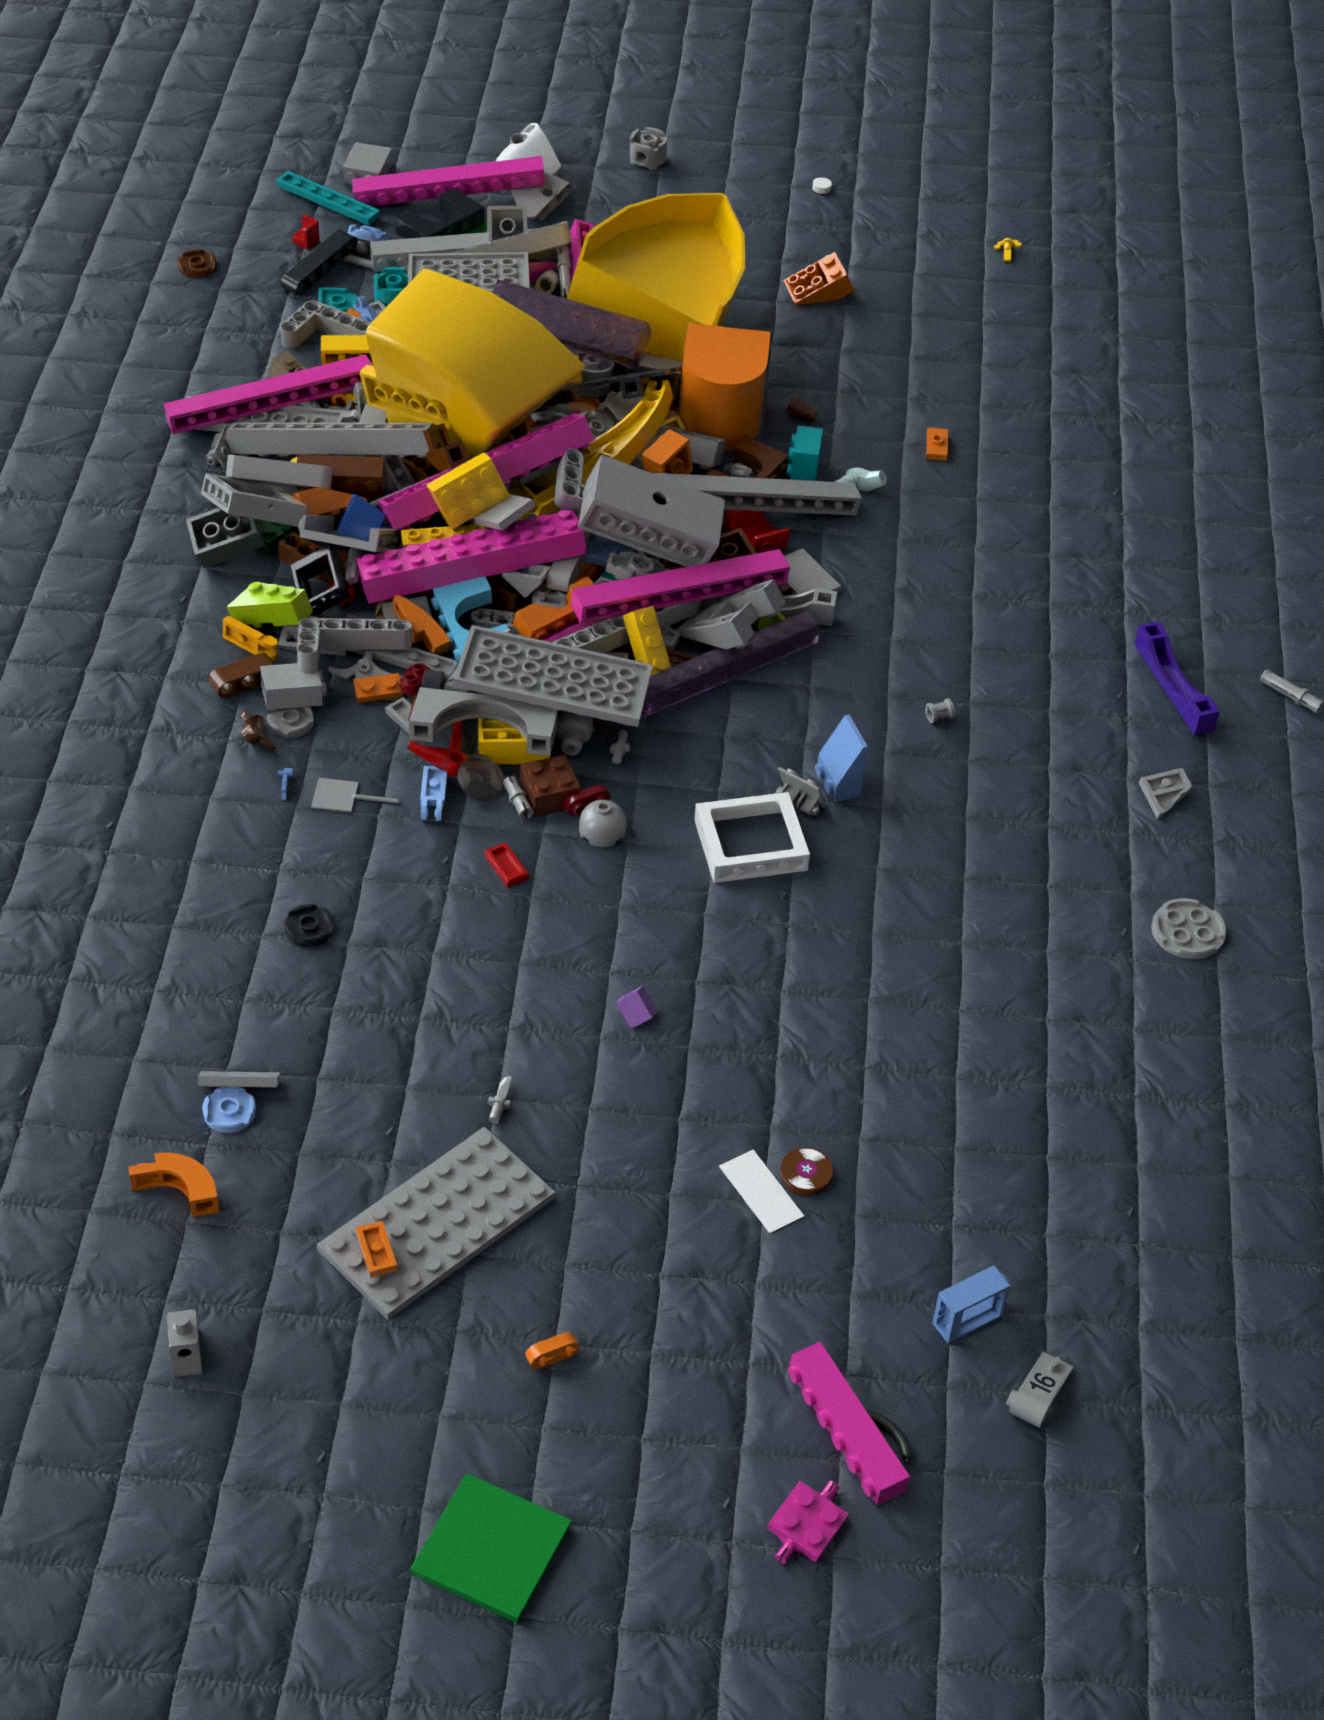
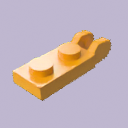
(249, 638)

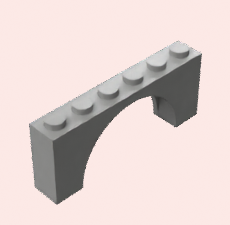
(439, 708)

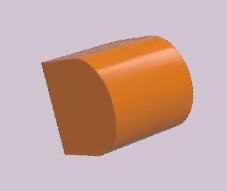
(723, 381)

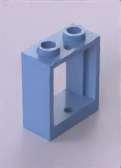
(971, 1304)

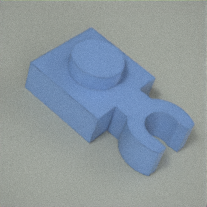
(366, 312)

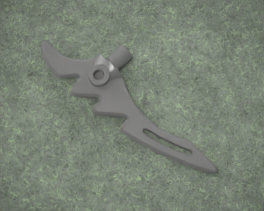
(362, 669)

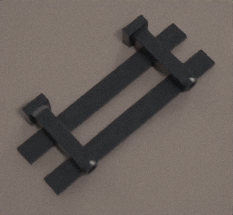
(632, 385)

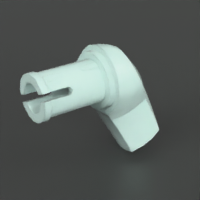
(864, 479)

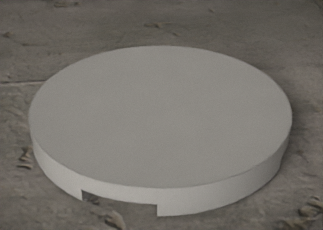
(1188, 929)

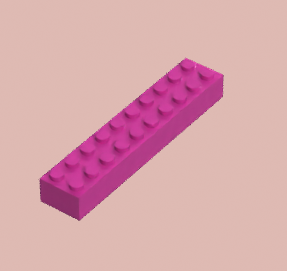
(510, 460)
(471, 556)

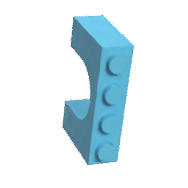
(454, 601)

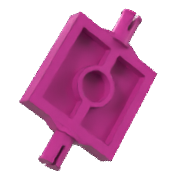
(807, 1521)

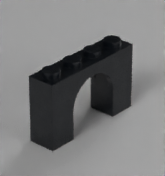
(463, 214)

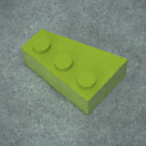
(270, 604)

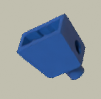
(360, 518)

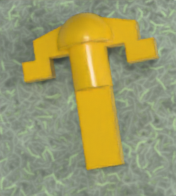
(1007, 243)

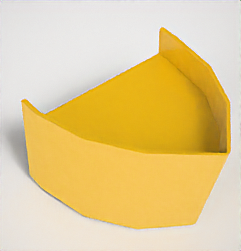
(665, 265)
(462, 361)

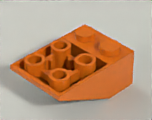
(820, 282)
(323, 501)

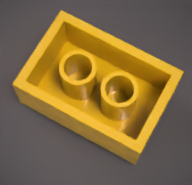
(468, 490)

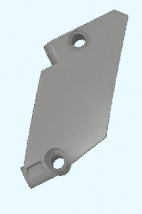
(539, 199)

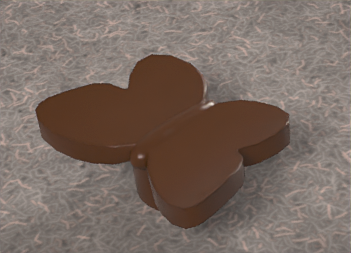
(254, 729)

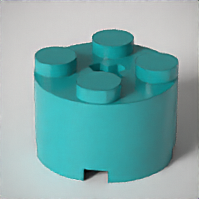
(389, 284)

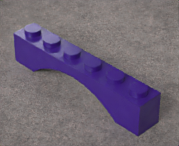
(1156, 650)

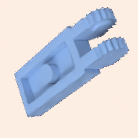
(433, 791)

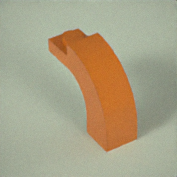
(181, 1173)

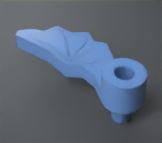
(287, 773)

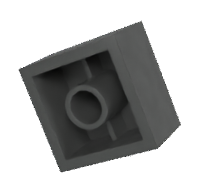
(652, 362)

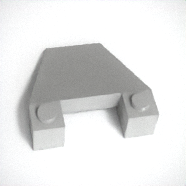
(730, 619)

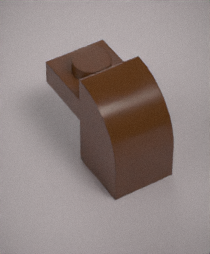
(442, 452)

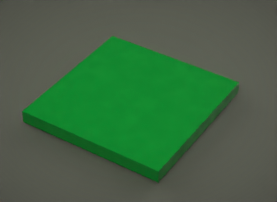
(491, 1547)

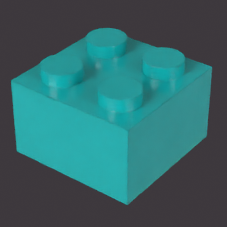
(805, 454)

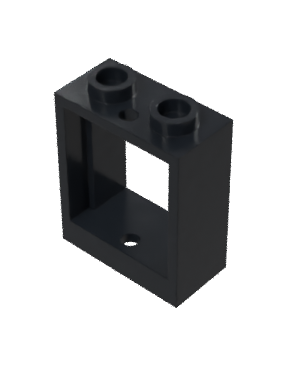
(305, 570)

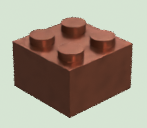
(548, 784)

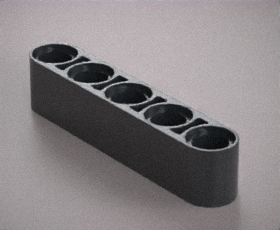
(319, 262)

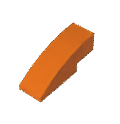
(423, 626)

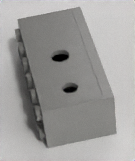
(651, 513)

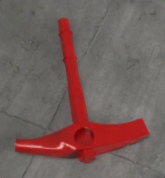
(443, 758)

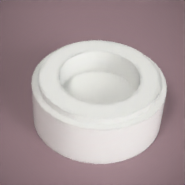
(822, 185)

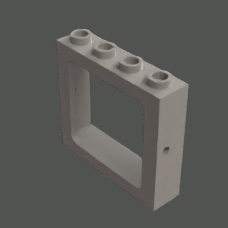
(253, 500)

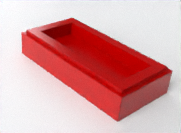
(506, 865)

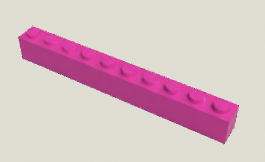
(464, 178)
(264, 395)
(678, 586)

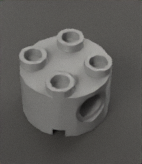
(648, 148)

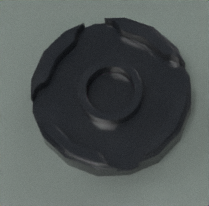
(309, 925)

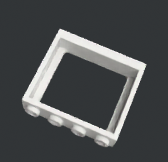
(753, 865)

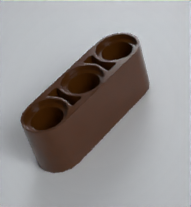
(239, 675)

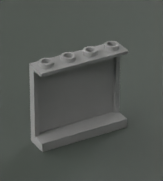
(321, 529)

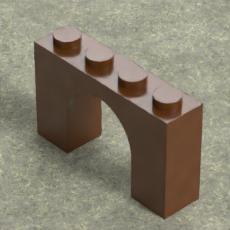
(759, 457)

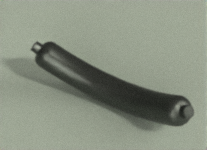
(895, 1432)

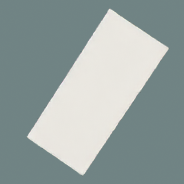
(761, 1191)

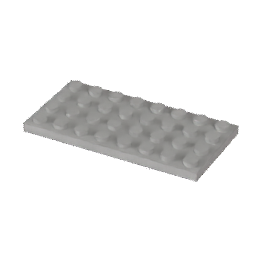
(553, 675)
(440, 1220)

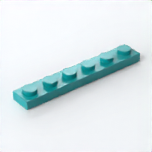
(328, 198)

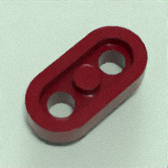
(412, 679)
(579, 800)

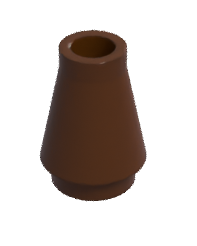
(801, 409)

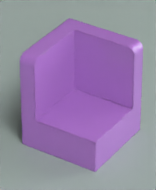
(636, 1007)

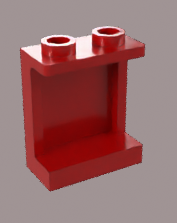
(757, 530)

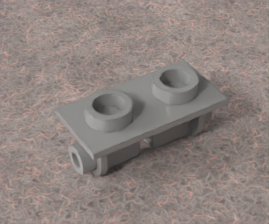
(220, 449)

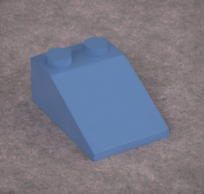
(843, 761)

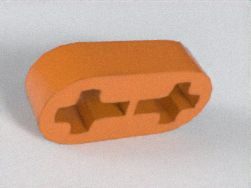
(552, 1350)

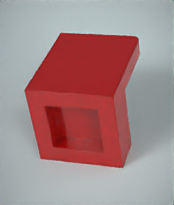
(308, 234)

